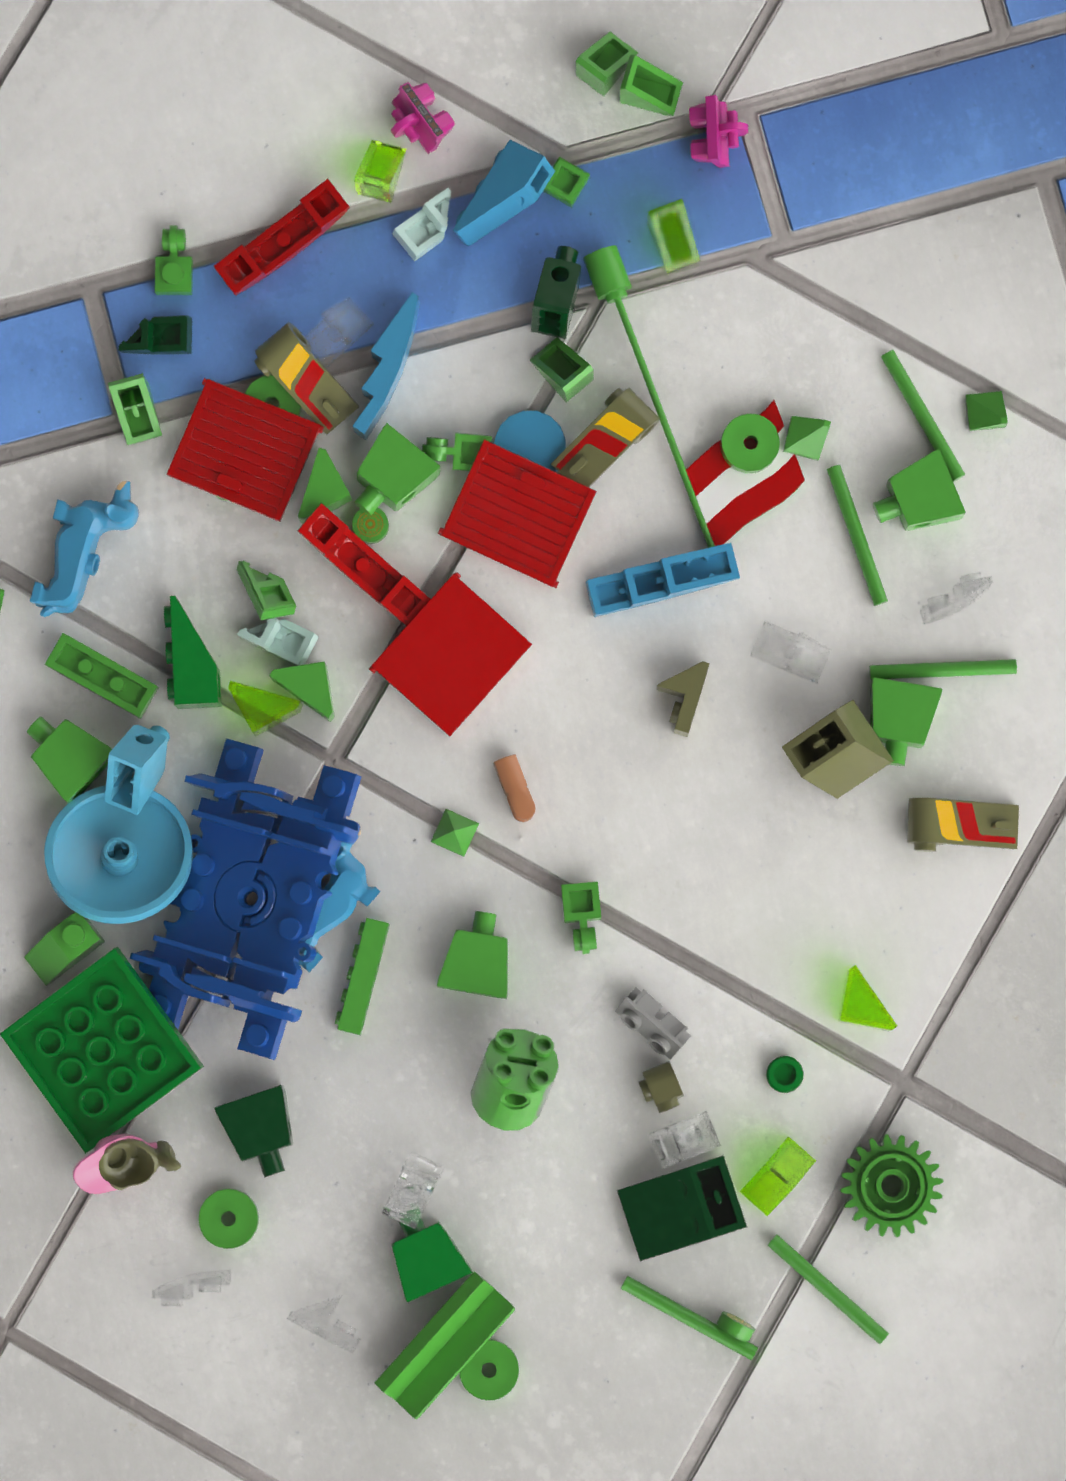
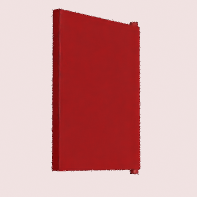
(244, 450)
(518, 513)
(451, 655)

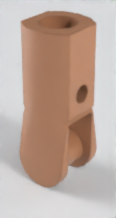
(515, 788)

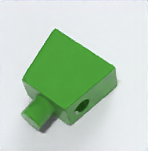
(393, 472)
(921, 495)
(902, 715)
(68, 756)
(477, 960)

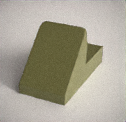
(687, 686)

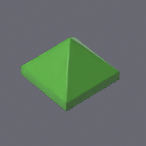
(454, 832)

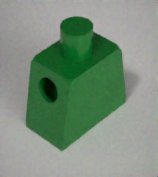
(427, 1260)

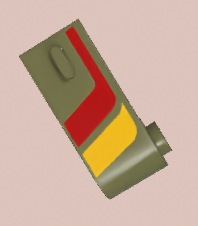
(302, 375)
(606, 438)
(961, 823)

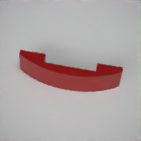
(283, 239)
(363, 565)

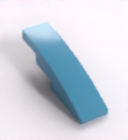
(391, 353)
(662, 579)

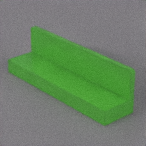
(445, 1345)

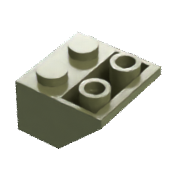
(838, 751)

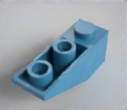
(508, 189)

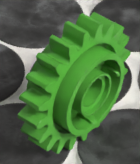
(915, 1181)

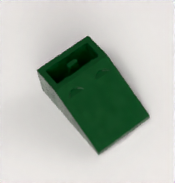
(682, 1208)

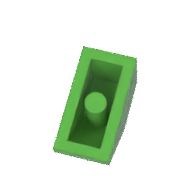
(63, 947)

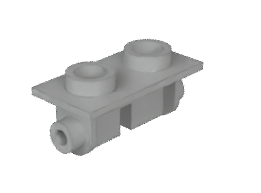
(639, 1014)

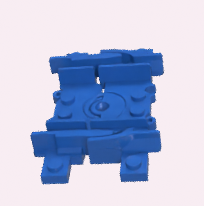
(229, 865)

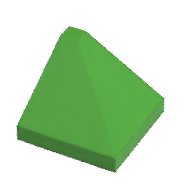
(986, 411)
(806, 436)

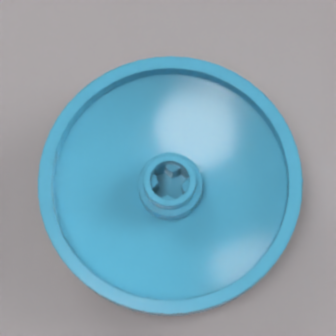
(118, 862)

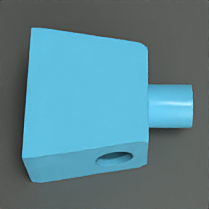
(139, 752)

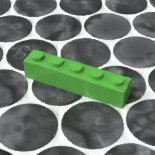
(362, 976)

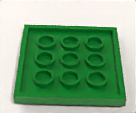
(101, 1049)

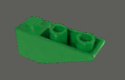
(195, 673)

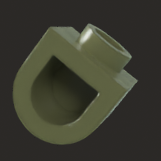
(662, 1087)

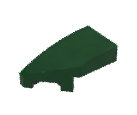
(161, 336)

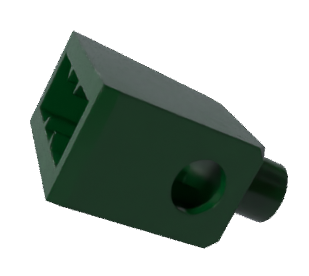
(556, 293)
(259, 1127)

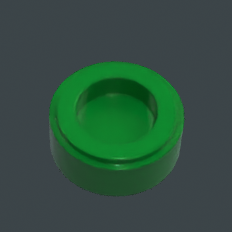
(784, 1074)

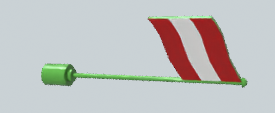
(718, 493)

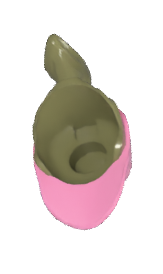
(122, 1163)

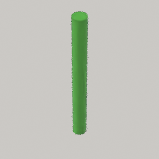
(922, 413)
(857, 535)
(943, 669)
(828, 1289)
(687, 1317)

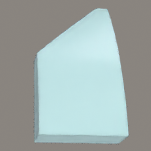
(426, 227)
(282, 640)

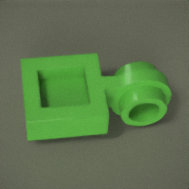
(173, 273)
(464, 450)
(581, 905)

